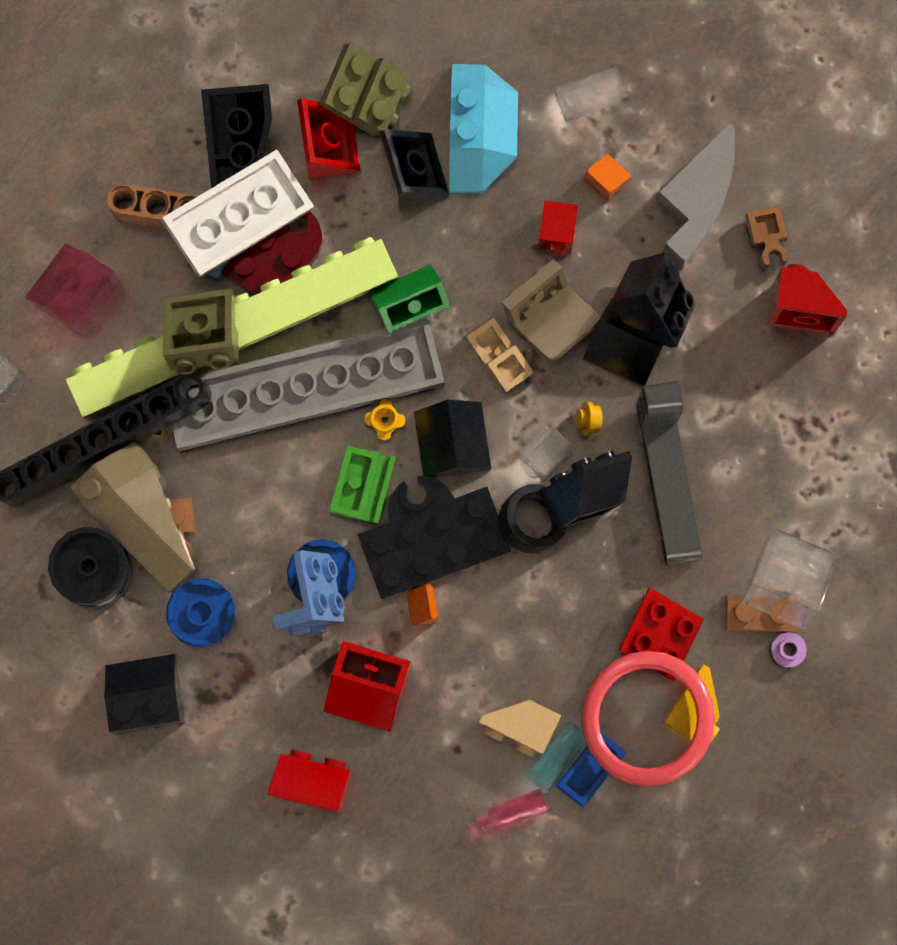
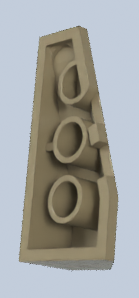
(132, 507)

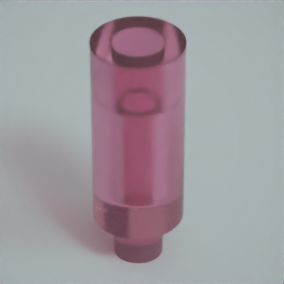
(514, 811)

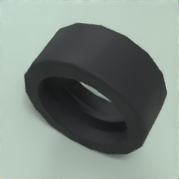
(511, 530)

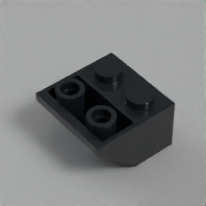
(654, 300)
(588, 489)

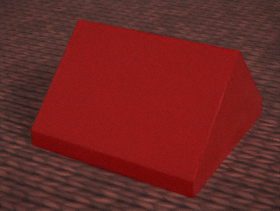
(327, 141)

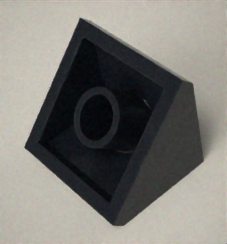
(413, 167)
(621, 350)
(452, 438)

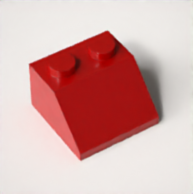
(804, 301)
(310, 781)

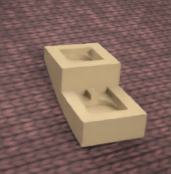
(499, 355)

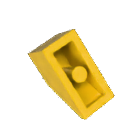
(683, 715)

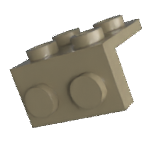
(550, 312)

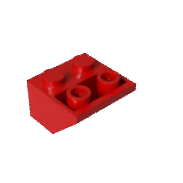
(366, 686)

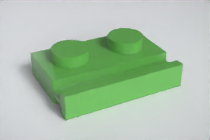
(362, 485)

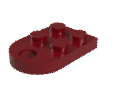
(276, 256)

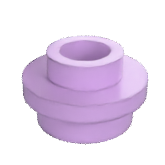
(779, 655)

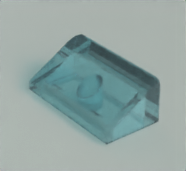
(557, 757)

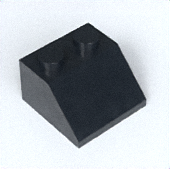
(143, 694)

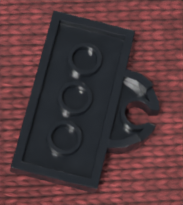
(431, 537)

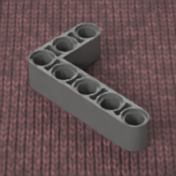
(658, 417)

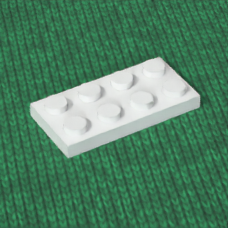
(237, 213)

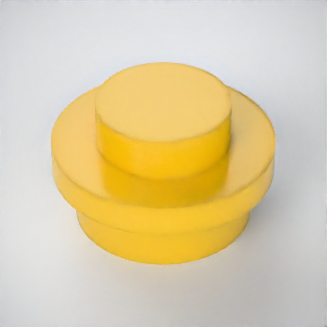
(589, 419)

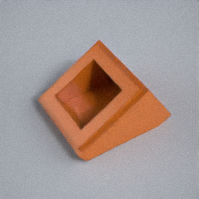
(607, 176)
(422, 605)

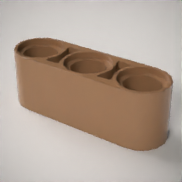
(142, 201)

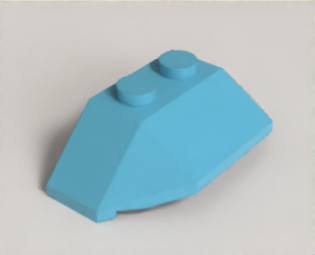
(480, 128)

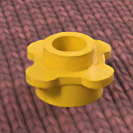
(386, 410)

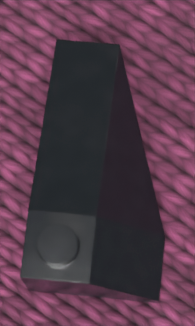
(235, 128)

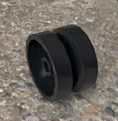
(83, 548)

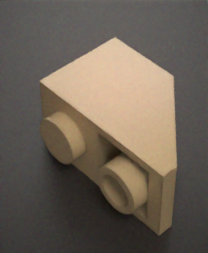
(524, 724)

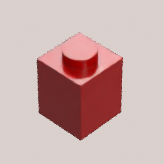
(557, 228)

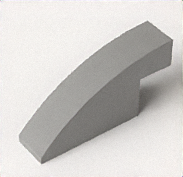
(698, 196)

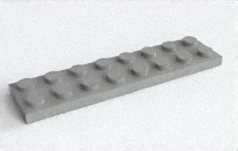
(312, 383)

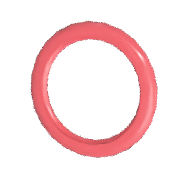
(700, 740)

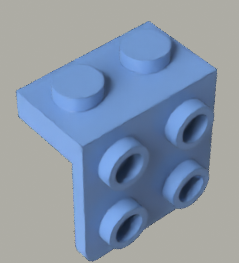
(319, 594)

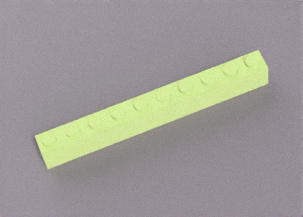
(256, 319)

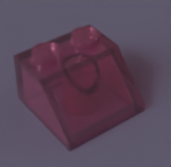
(73, 288)

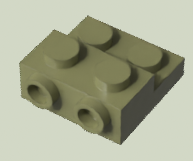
(365, 90)
(200, 331)

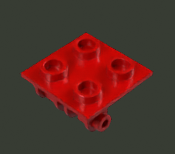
(662, 628)

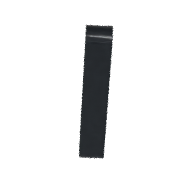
(114, 425)

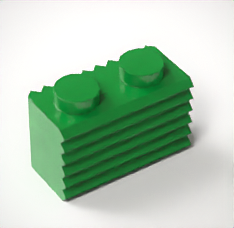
(409, 298)

